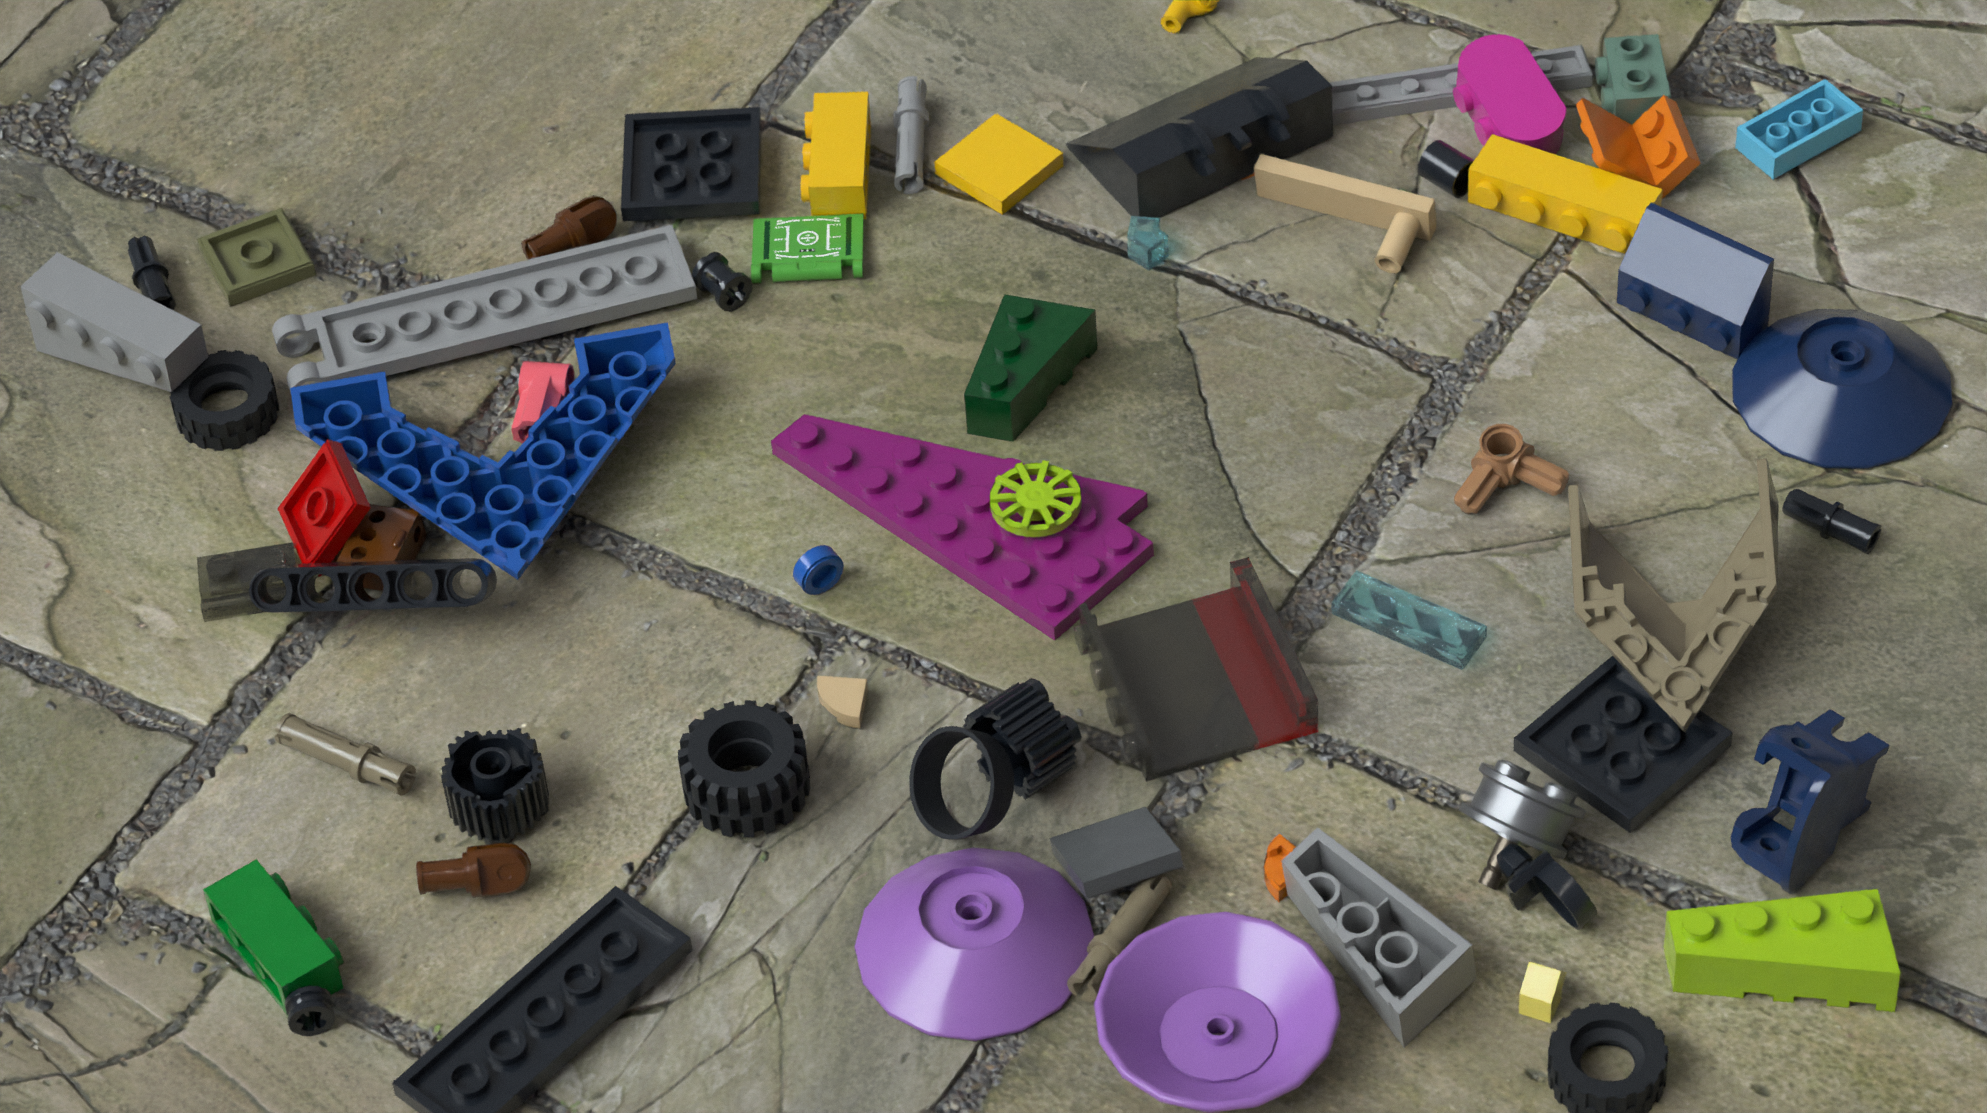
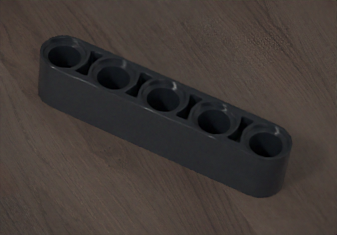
(349, 587)

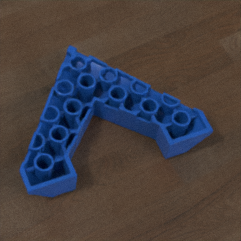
(489, 505)

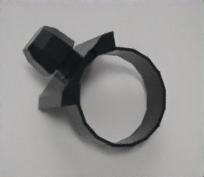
(1544, 875)

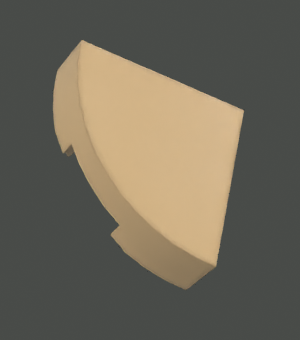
(843, 698)

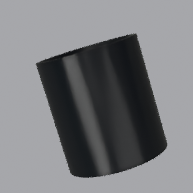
(1445, 168)

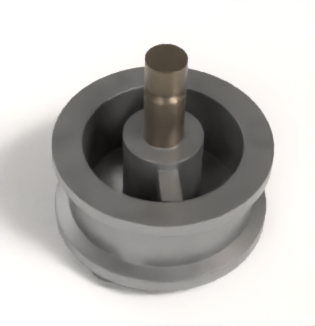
(1520, 813)

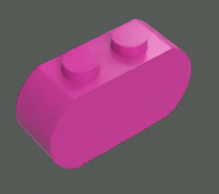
(1508, 94)

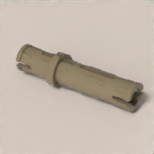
(360, 760)
(1118, 935)

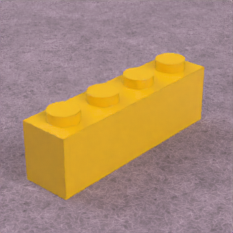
(1559, 193)

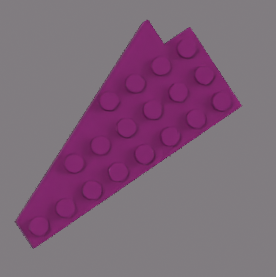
(942, 508)

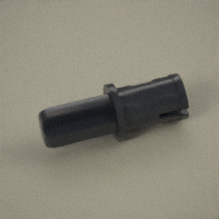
(149, 272)
(1832, 520)

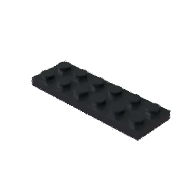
(546, 1011)

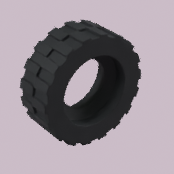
(233, 426)
(1614, 1027)

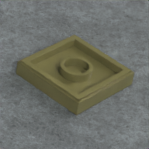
(256, 257)

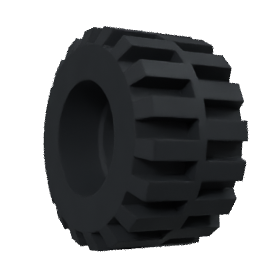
(750, 798)

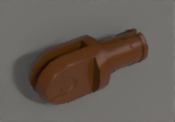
(574, 227)
(481, 870)

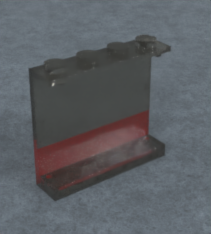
(1200, 678)

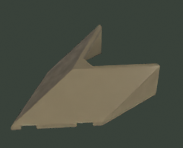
(1678, 646)

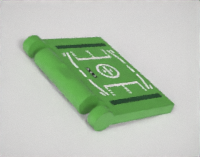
(807, 247)

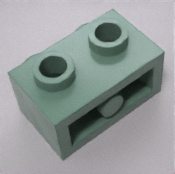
(1632, 75)

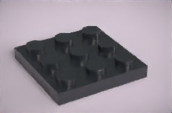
(691, 164)
(1619, 746)

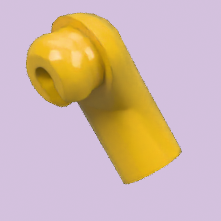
(1182, 9)

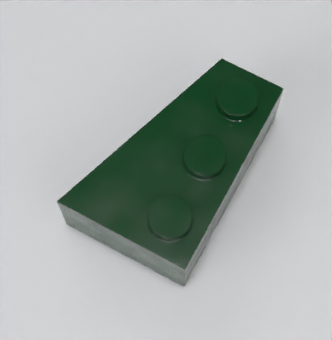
(1023, 362)

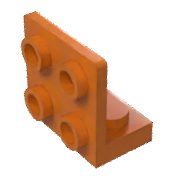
(1649, 151)

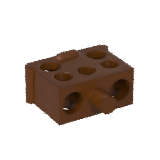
(384, 536)

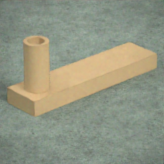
(1398, 211)

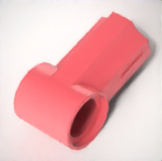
(539, 388)

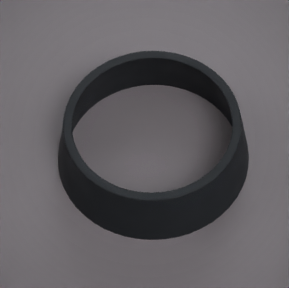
(926, 782)

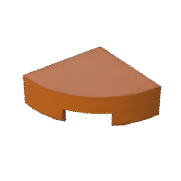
(1273, 870)

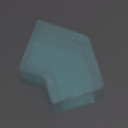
(1147, 242)

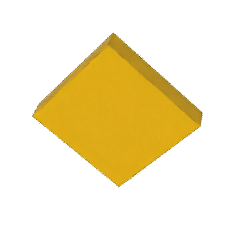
(999, 163)

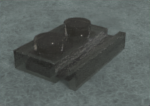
(227, 577)

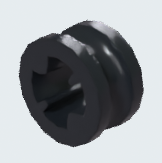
(309, 1011)

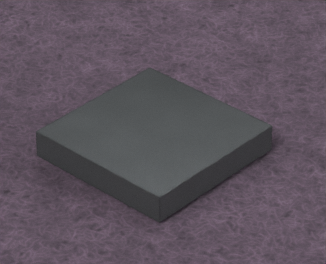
(1116, 852)

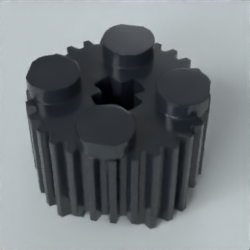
(1030, 732)
(495, 784)

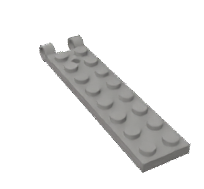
(490, 308)

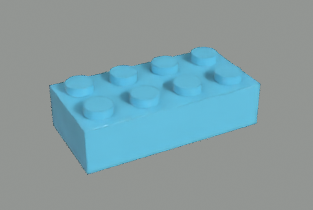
(1799, 129)

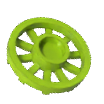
(1035, 499)

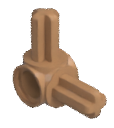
(1500, 471)

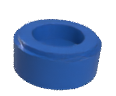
(818, 570)

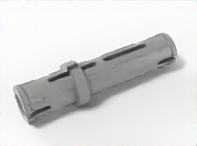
(910, 125)

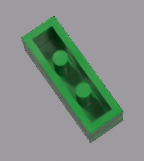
(272, 933)

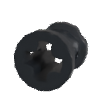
(721, 281)

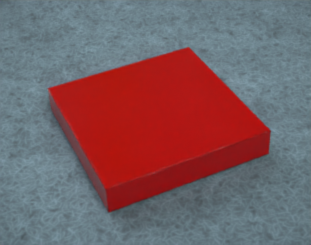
(324, 505)

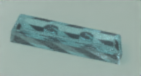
(1409, 620)

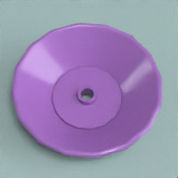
(979, 973)
(1210, 978)

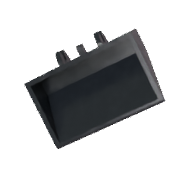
(1208, 134)

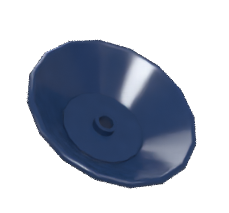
(1842, 388)

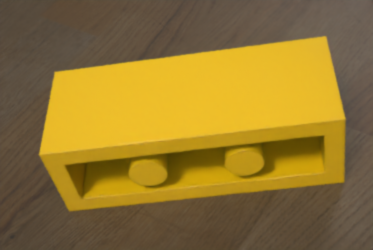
(837, 154)

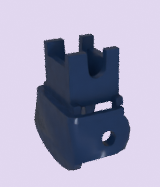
(1817, 783)

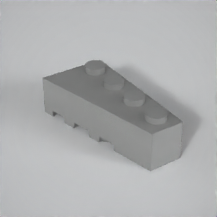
(110, 326)
(1381, 937)

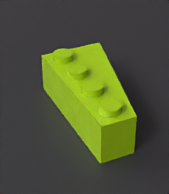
(1786, 949)

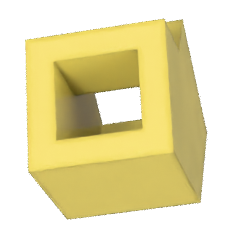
(1541, 992)

